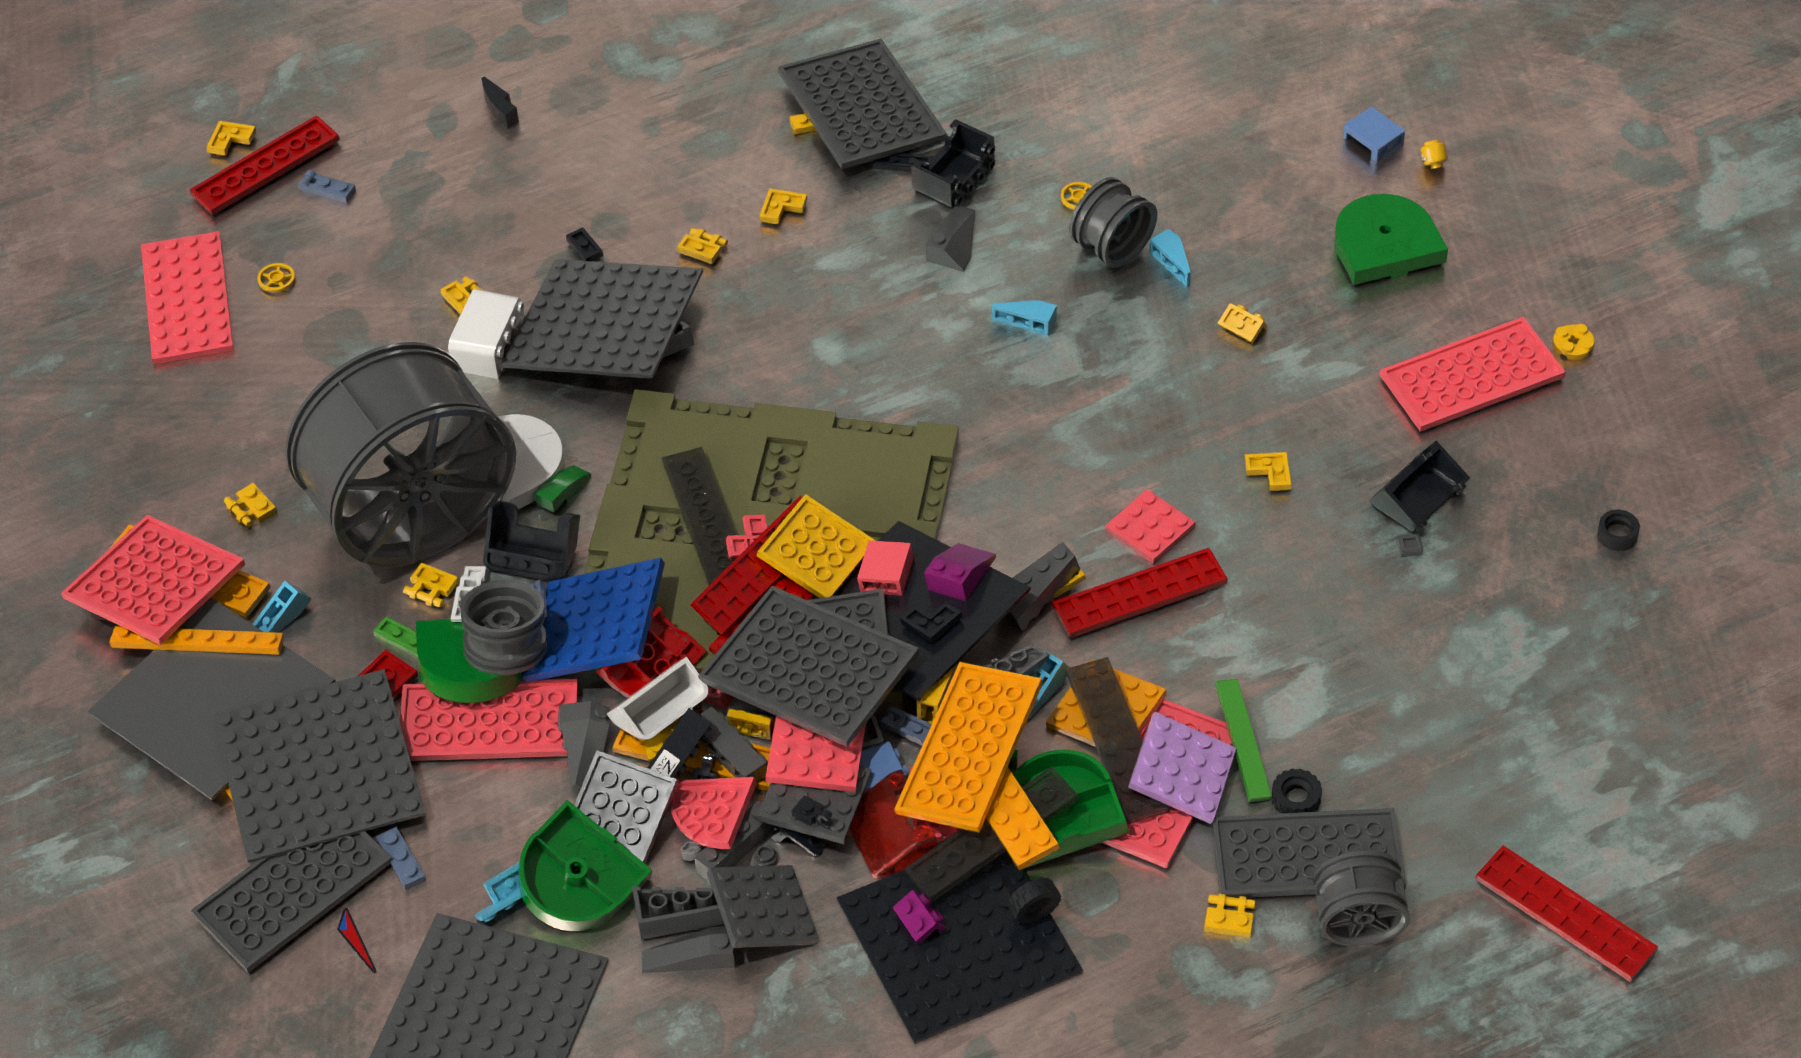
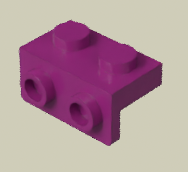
(919, 915)

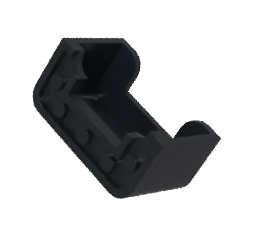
(956, 166)

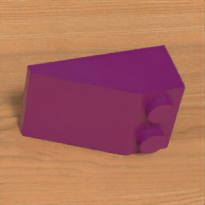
(958, 571)

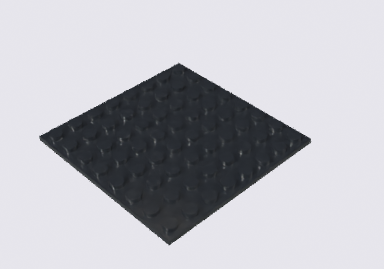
(980, 613)
(970, 966)

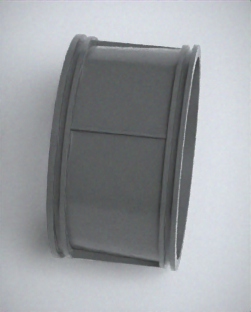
(426, 496)

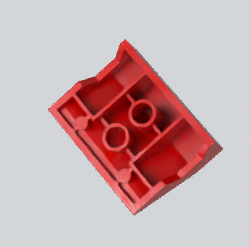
(662, 649)

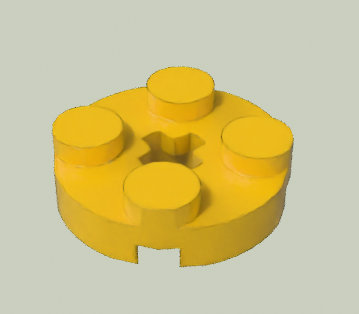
(1577, 333)

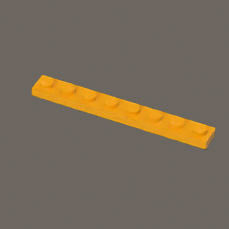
(203, 641)

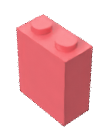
(886, 567)

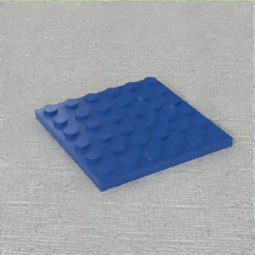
(598, 619)

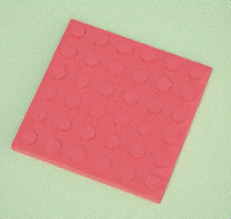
(153, 579)

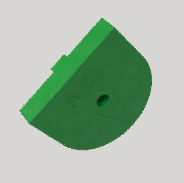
(1386, 238)
(447, 671)
(1097, 812)
(577, 844)

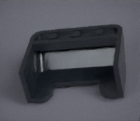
(528, 549)

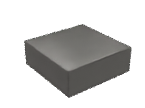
(1409, 545)

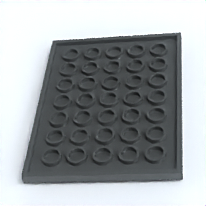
(862, 103)
(809, 665)

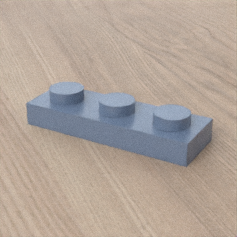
(402, 859)

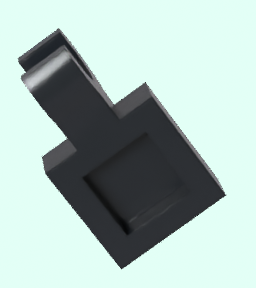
(707, 767)
(810, 811)

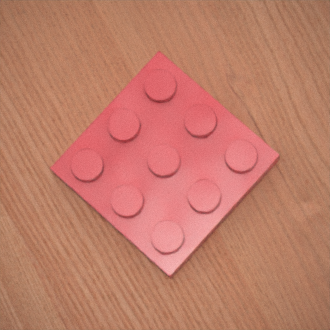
(1150, 526)

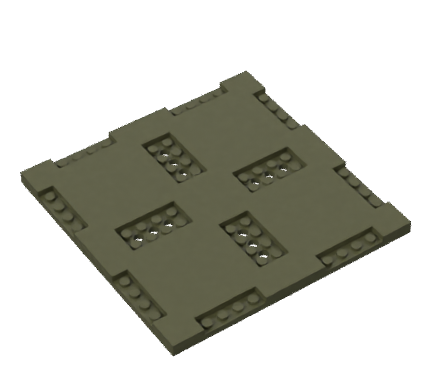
(850, 466)

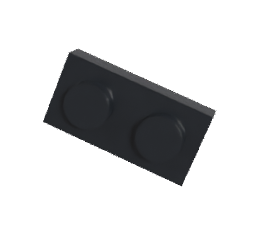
(584, 245)

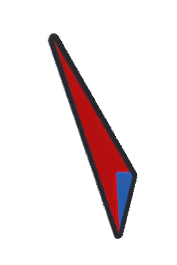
(350, 932)

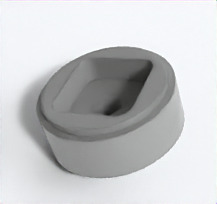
(690, 850)

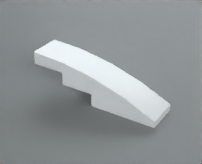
(472, 578)

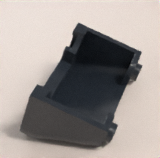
(1421, 487)

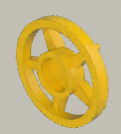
(1076, 194)
(276, 277)

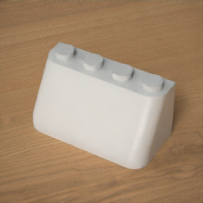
(660, 701)

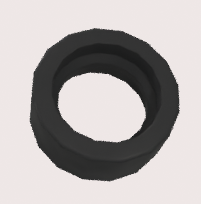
(1618, 542)

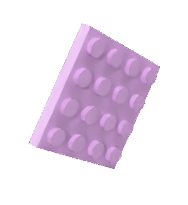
(1182, 767)

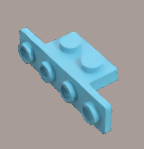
(503, 892)

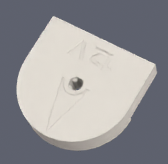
(537, 457)

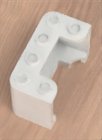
(484, 331)

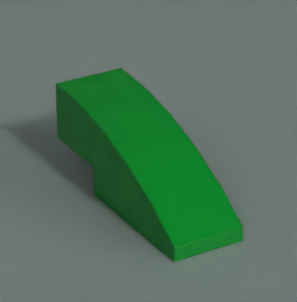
(561, 487)

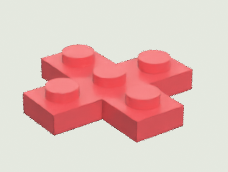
(753, 527)

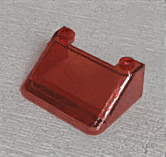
(884, 836)

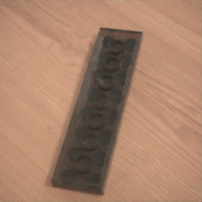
(701, 509)
(1113, 733)
(970, 850)

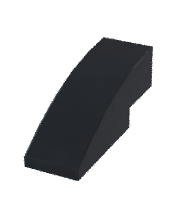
(499, 103)

